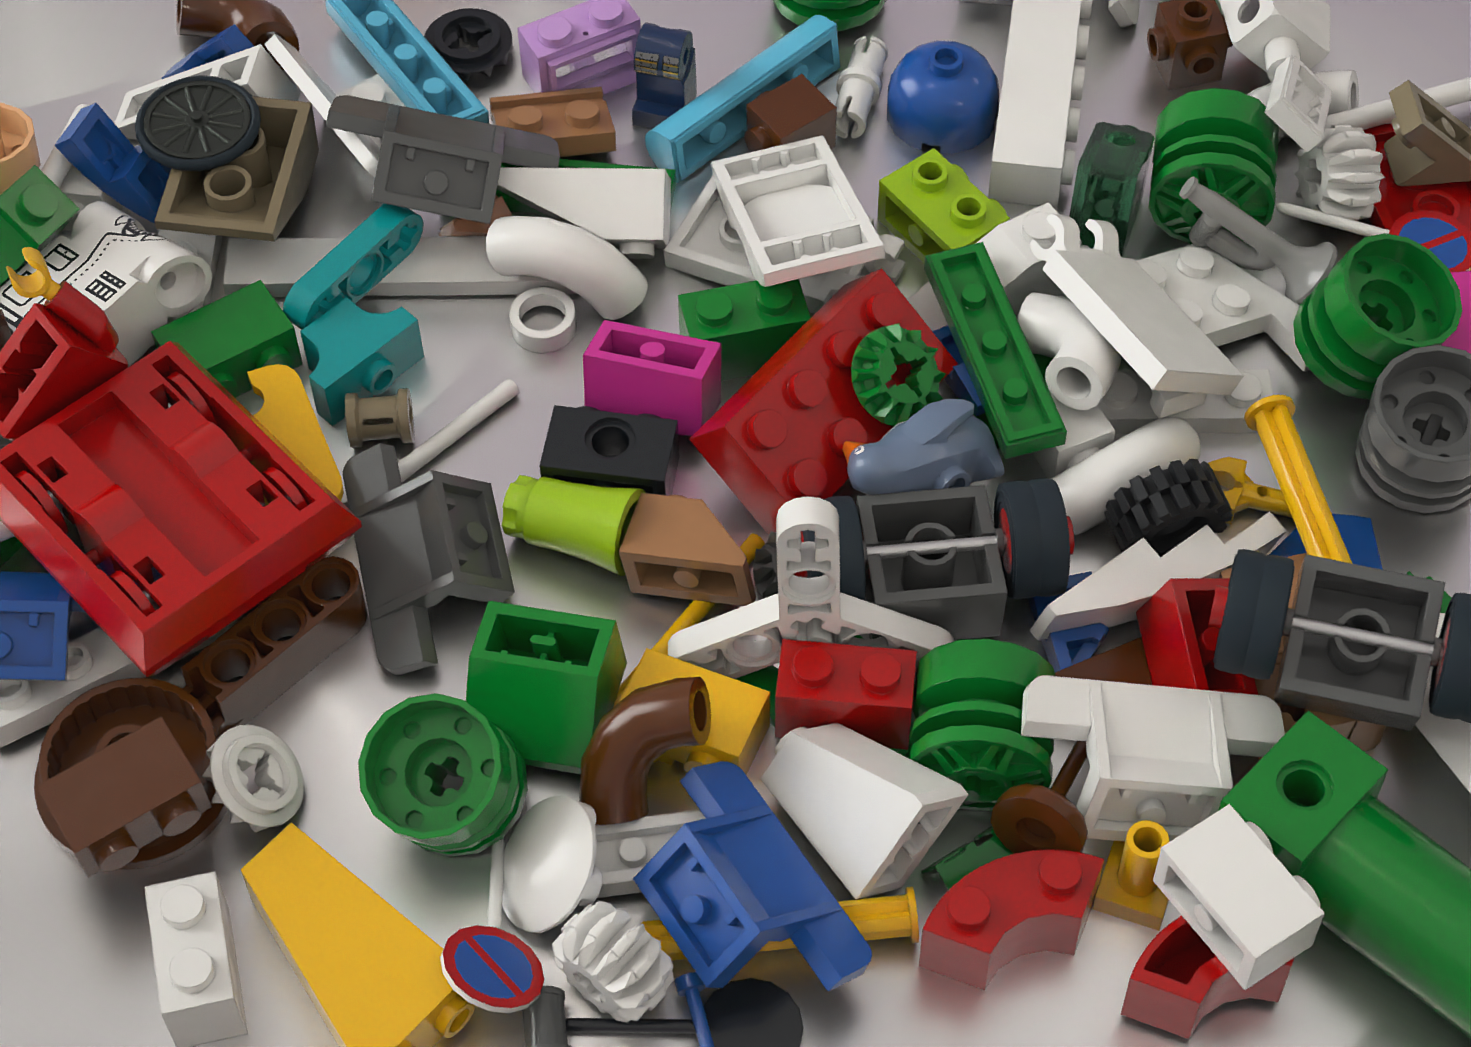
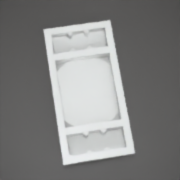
(795, 211)

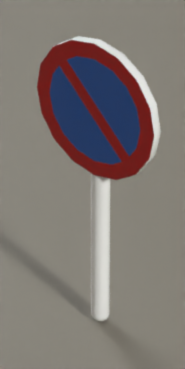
(1431, 229)
(489, 963)

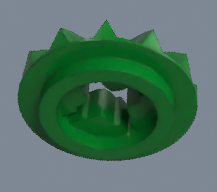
(876, 362)

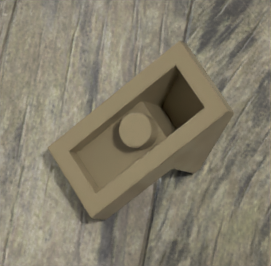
(1428, 141)

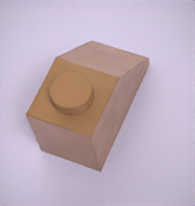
(684, 553)

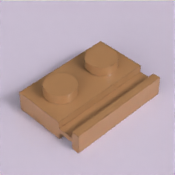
(571, 117)

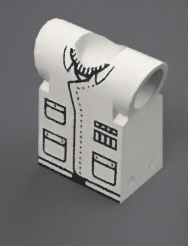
(123, 270)

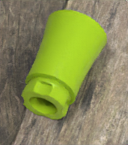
(571, 518)

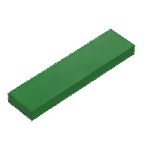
(995, 351)

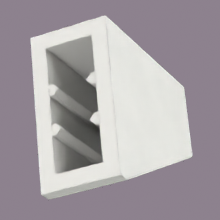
(861, 804)

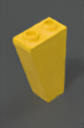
(352, 951)

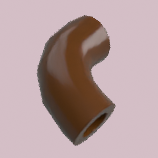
(254, 18)
(633, 737)

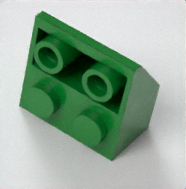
(545, 679)

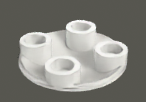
(551, 864)

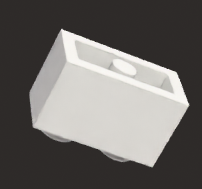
(1238, 895)
(195, 960)

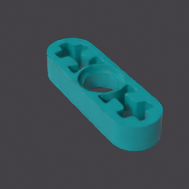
(355, 264)

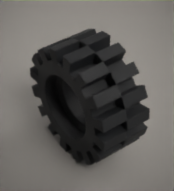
(1168, 506)

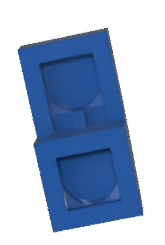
(113, 163)

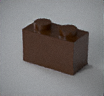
(125, 798)

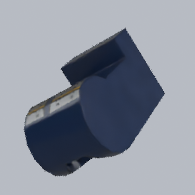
(663, 74)

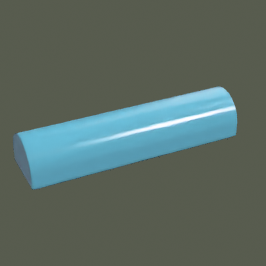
(405, 58)
(720, 113)

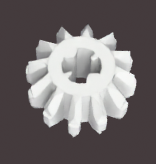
(1341, 173)
(613, 961)

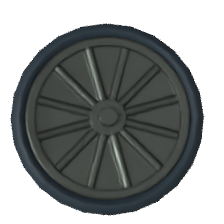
(197, 123)

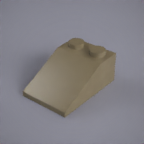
(253, 192)

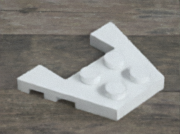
(1222, 304)

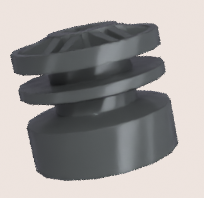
(1419, 431)

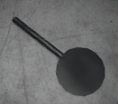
(738, 1015)

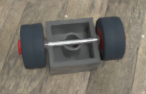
(945, 558)
(1352, 641)

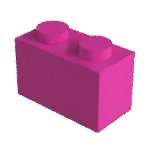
(653, 373)

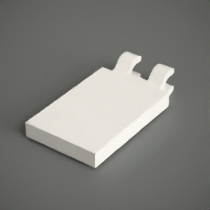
(713, 251)
(1133, 311)

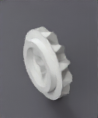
(276, 775)

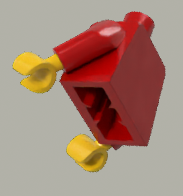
(54, 352)

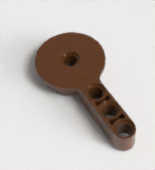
(207, 702)

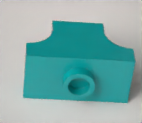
(357, 354)

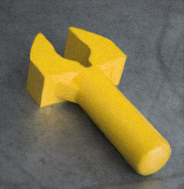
(1243, 492)

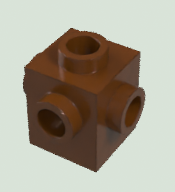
(1189, 42)

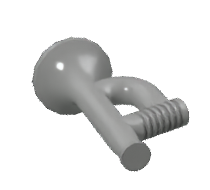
(1300, 265)

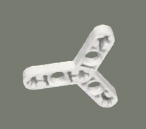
(803, 606)

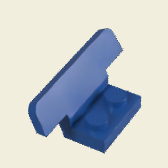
(34, 626)
(744, 882)

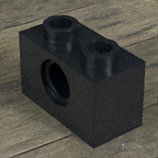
(641, 447)

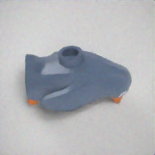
(929, 451)

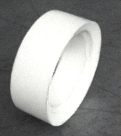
(547, 340)

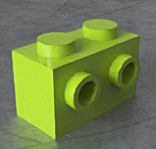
(935, 206)

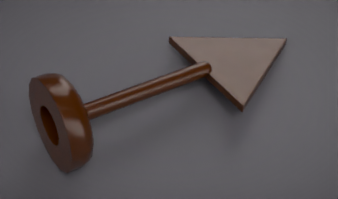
(1042, 817)

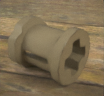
(379, 418)

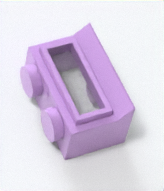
(581, 47)

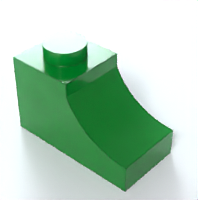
(30, 216)

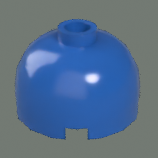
(943, 97)

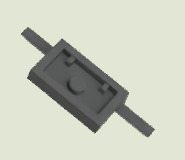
(439, 159)
(419, 547)

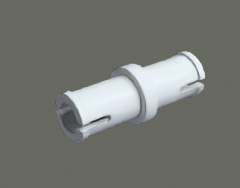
(859, 86)

